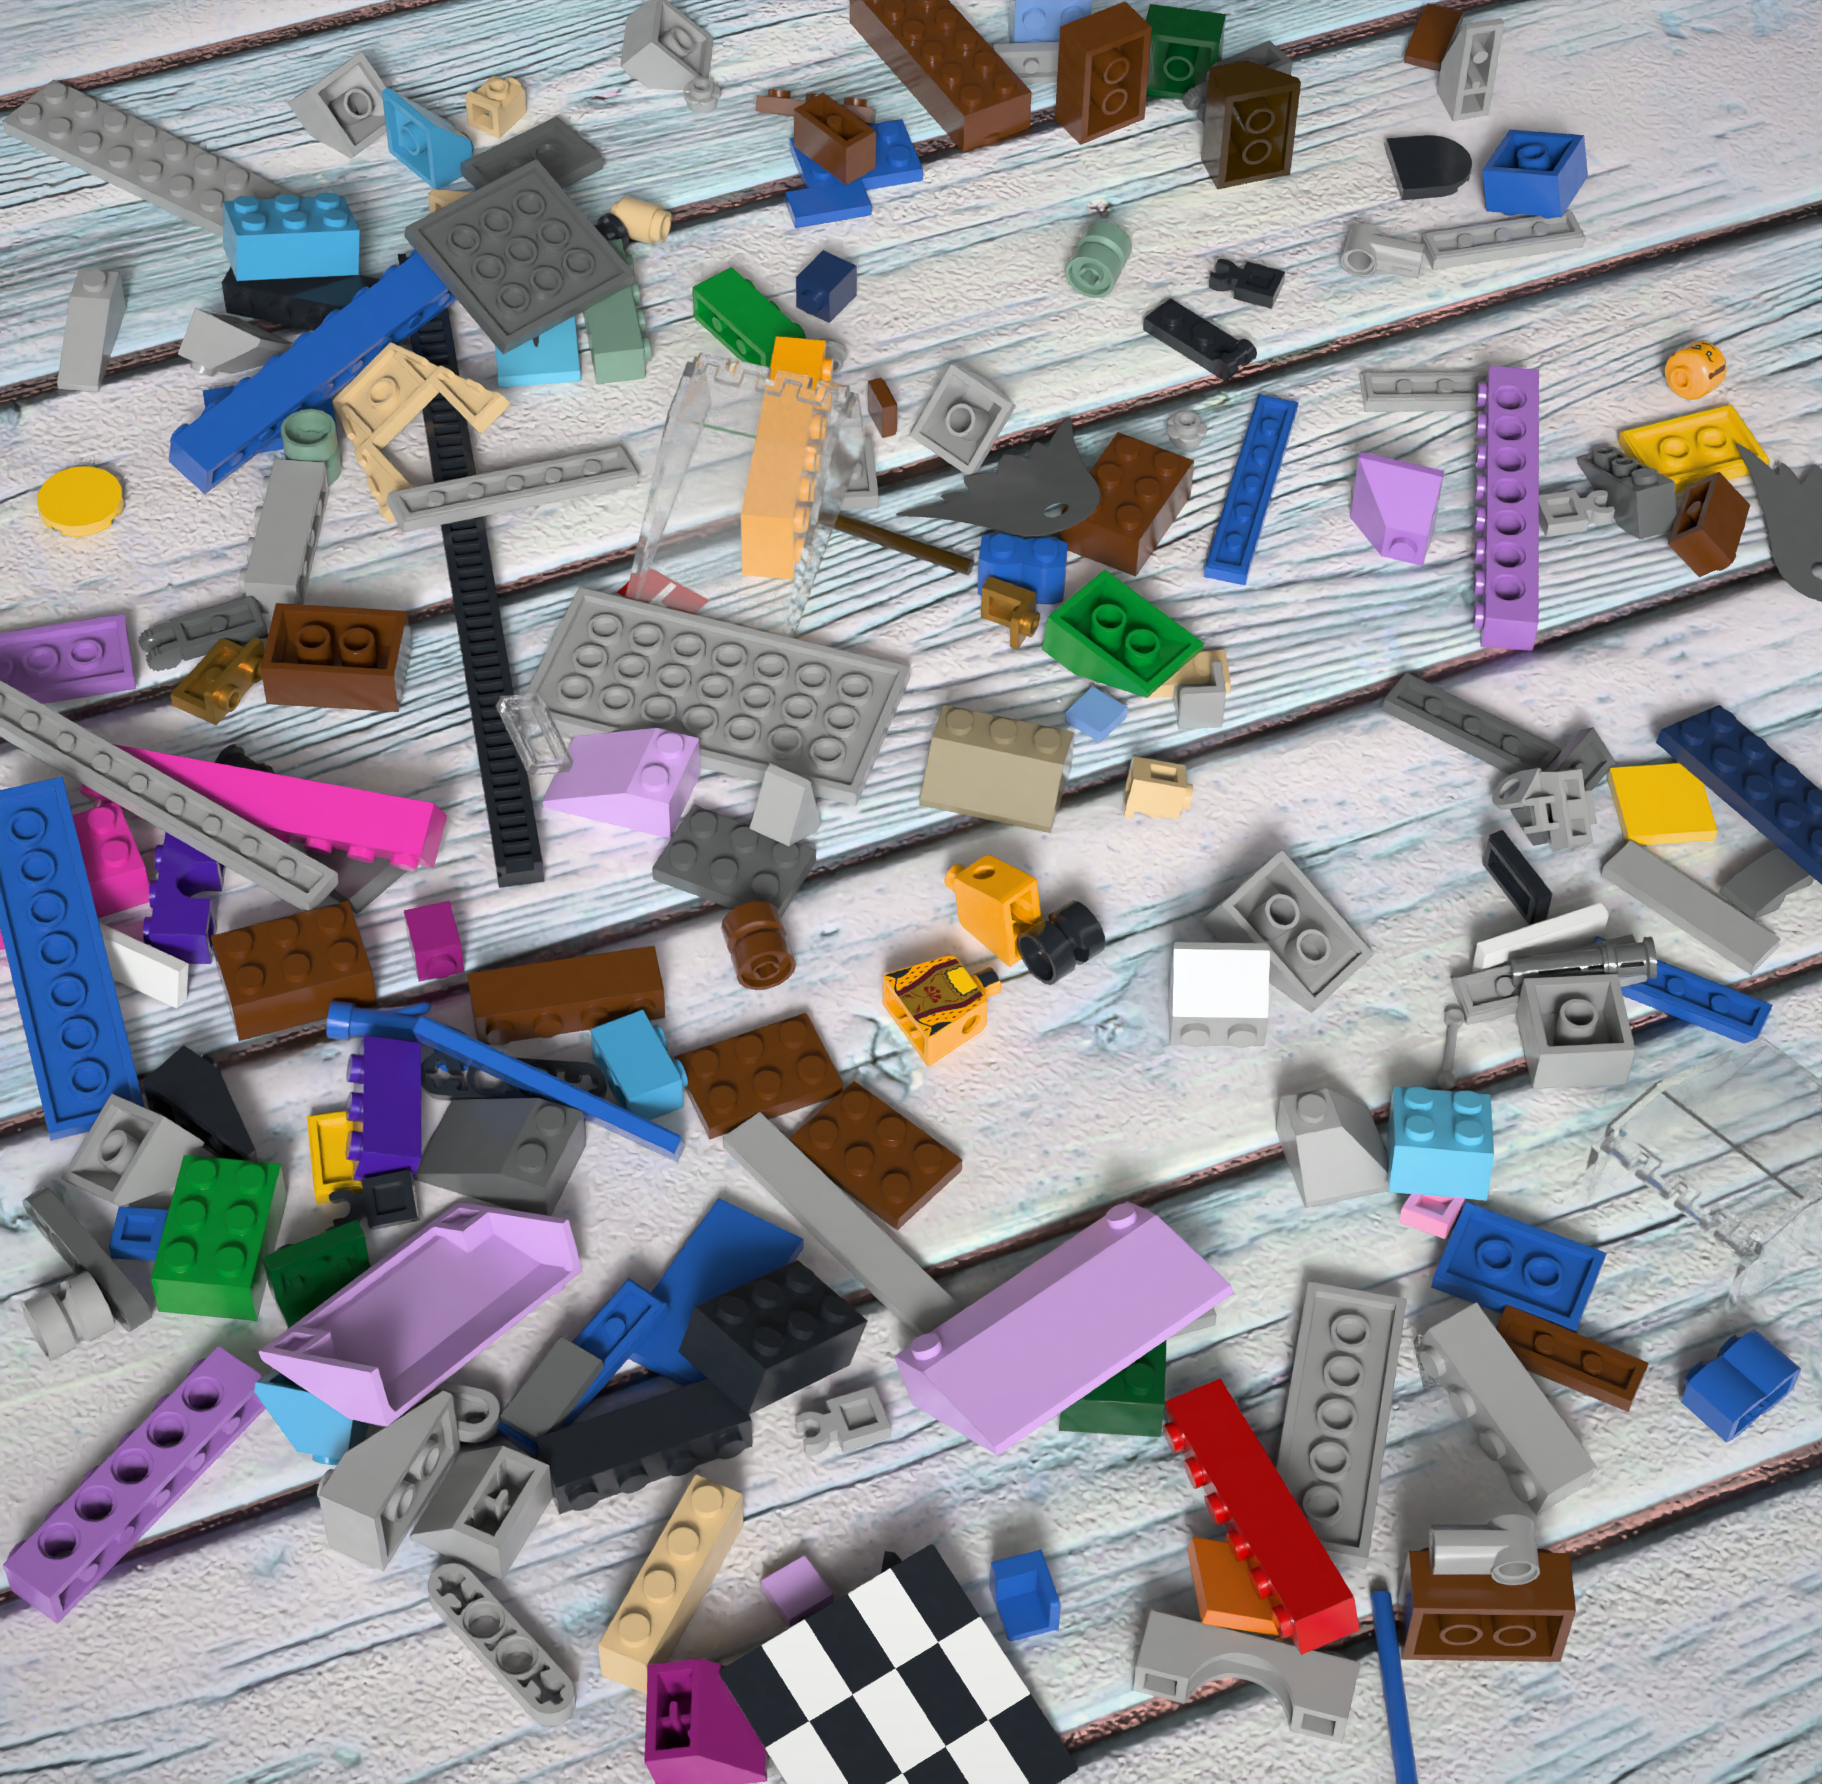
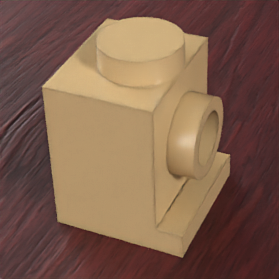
(502, 99)
(1156, 789)

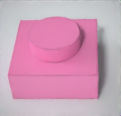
(1432, 1213)

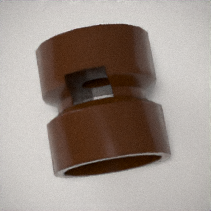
(758, 945)

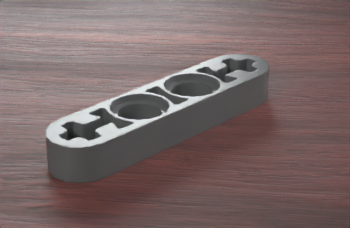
(83, 1254)

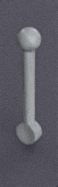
(1453, 1019)

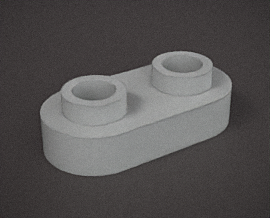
(469, 1404)

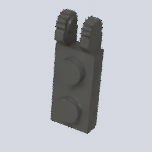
(199, 632)

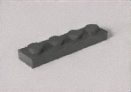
(1467, 727)

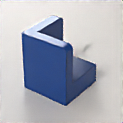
(1024, 1595)

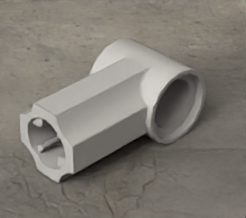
(1371, 251)
(1500, 1548)

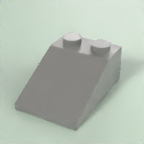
(1306, 936)
(387, 1482)

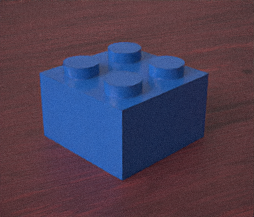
(1535, 173)

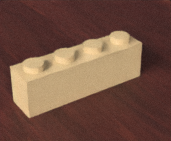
(671, 1582)

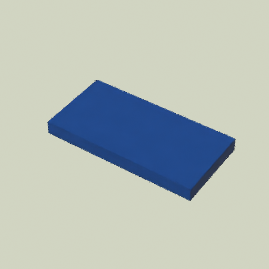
(719, 1256)

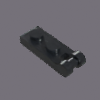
(1199, 339)

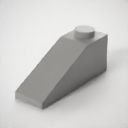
(1470, 70)
(91, 329)

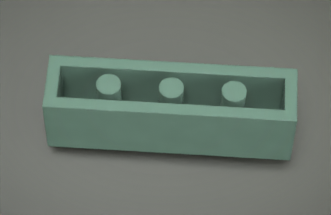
(616, 331)

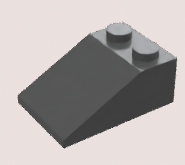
(505, 1152)

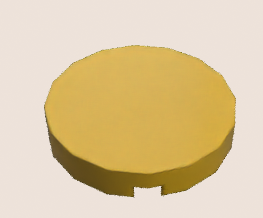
(80, 501)

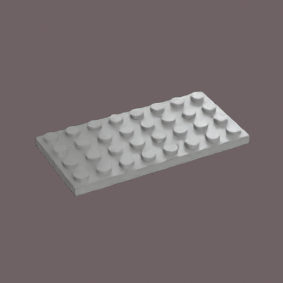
(731, 686)

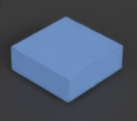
(1096, 714)

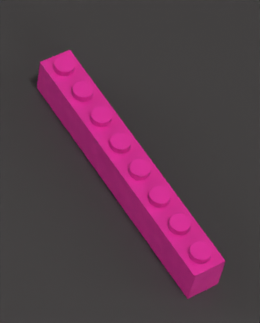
(310, 811)

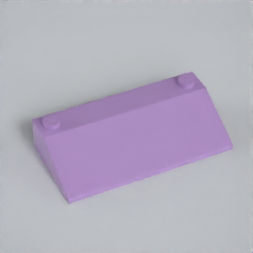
(426, 1310)
(1060, 1328)

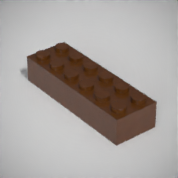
(946, 67)

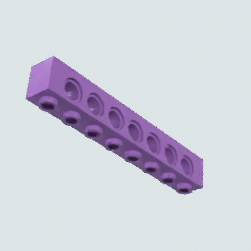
(1508, 509)

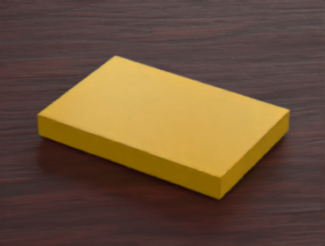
(1694, 446)

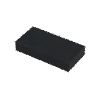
(1517, 878)

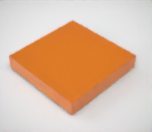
(1225, 1589)

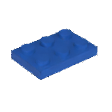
(895, 160)
(1518, 1266)

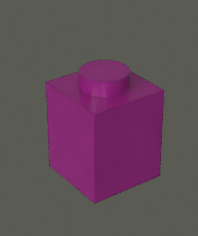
(434, 941)

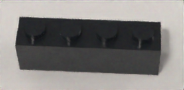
(291, 300)
(642, 1444)

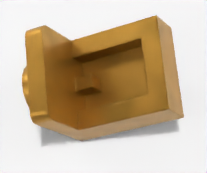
(1010, 607)

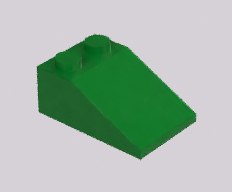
(1118, 638)

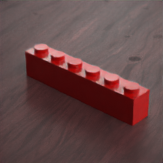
(1261, 1518)

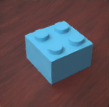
(1440, 1143)

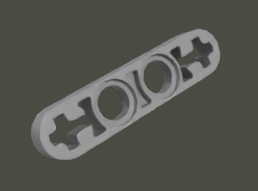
(507, 1639)

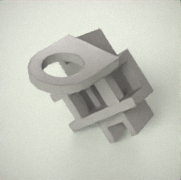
(1570, 804)

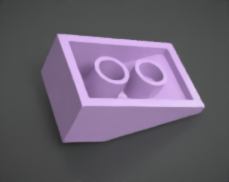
(629, 779)

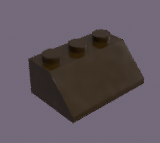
(1249, 123)

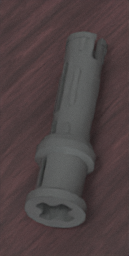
(1619, 959)

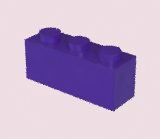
(384, 1107)

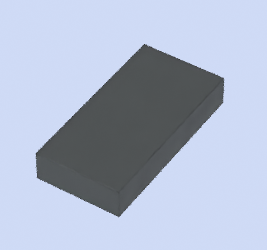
(552, 1390)

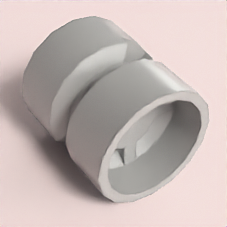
(68, 1315)

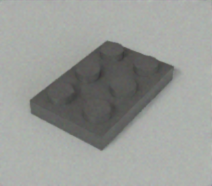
(551, 143)
(732, 863)

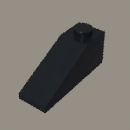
(196, 1098)

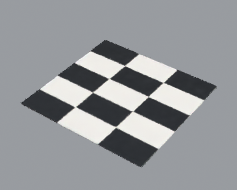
(896, 1691)

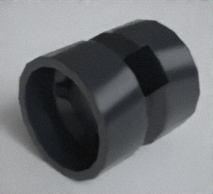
(1057, 945)

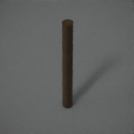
(904, 544)

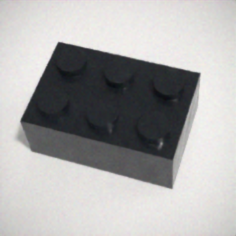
(772, 1336)

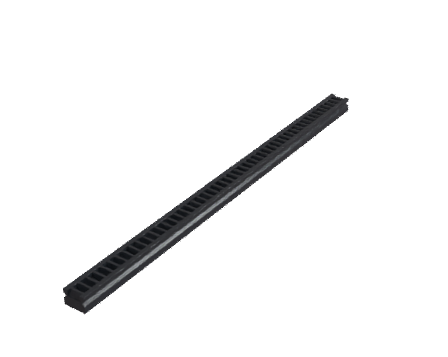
(479, 630)

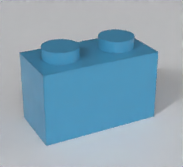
(638, 1066)

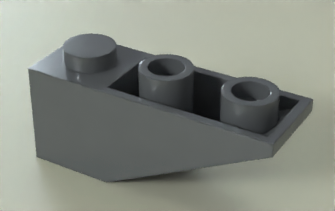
(1639, 494)

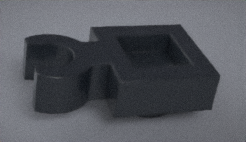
(1252, 284)
(385, 1201)

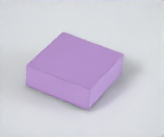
(796, 1591)

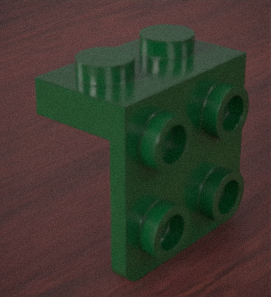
(315, 1269)

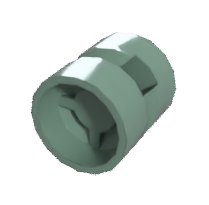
(1098, 259)
(312, 437)

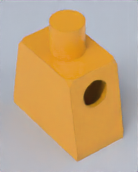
(995, 903)

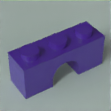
(178, 922)

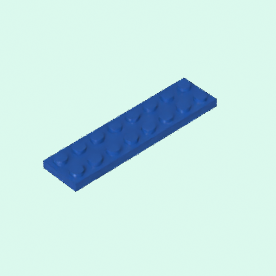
(60, 962)

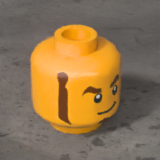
(1698, 368)

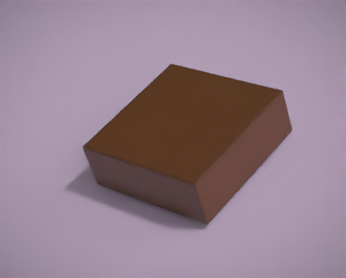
(882, 407)

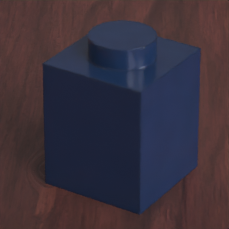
(826, 286)

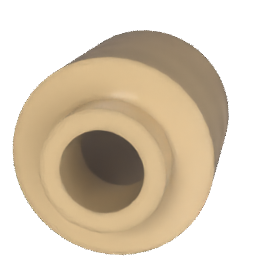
(643, 220)

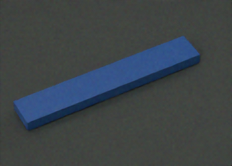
(1251, 490)
(549, 1088)

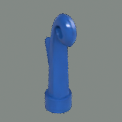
(391, 1023)

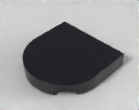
(1428, 166)

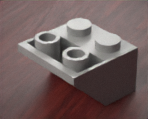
(486, 1508)

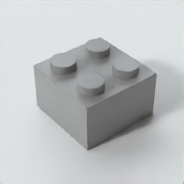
(1575, 1031)

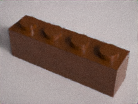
(565, 995)

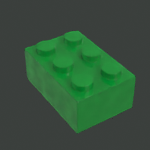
(216, 1237)

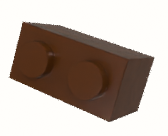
(834, 138)
(1709, 525)

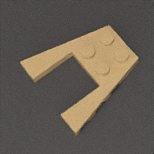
(389, 397)

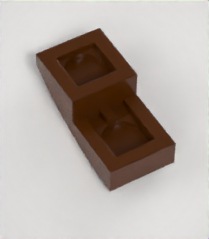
(1433, 36)

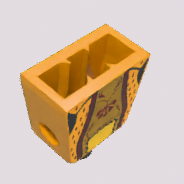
(939, 1004)

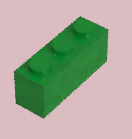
(741, 317)

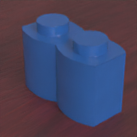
(1029, 564)
(1739, 1384)

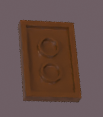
(758, 1072)
(876, 1155)

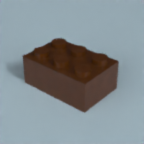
(1102, 72)
(1138, 503)
(336, 657)
(293, 969)
(1482, 1619)

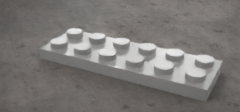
(1341, 1413)

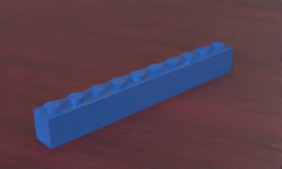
(307, 373)

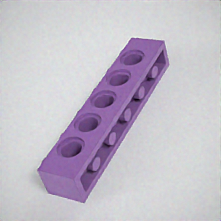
(60, 1583)

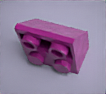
(698, 1729)

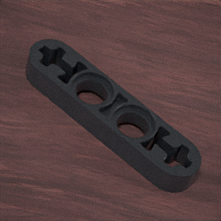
(452, 1087)

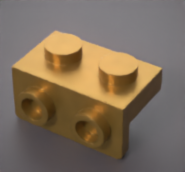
(220, 680)

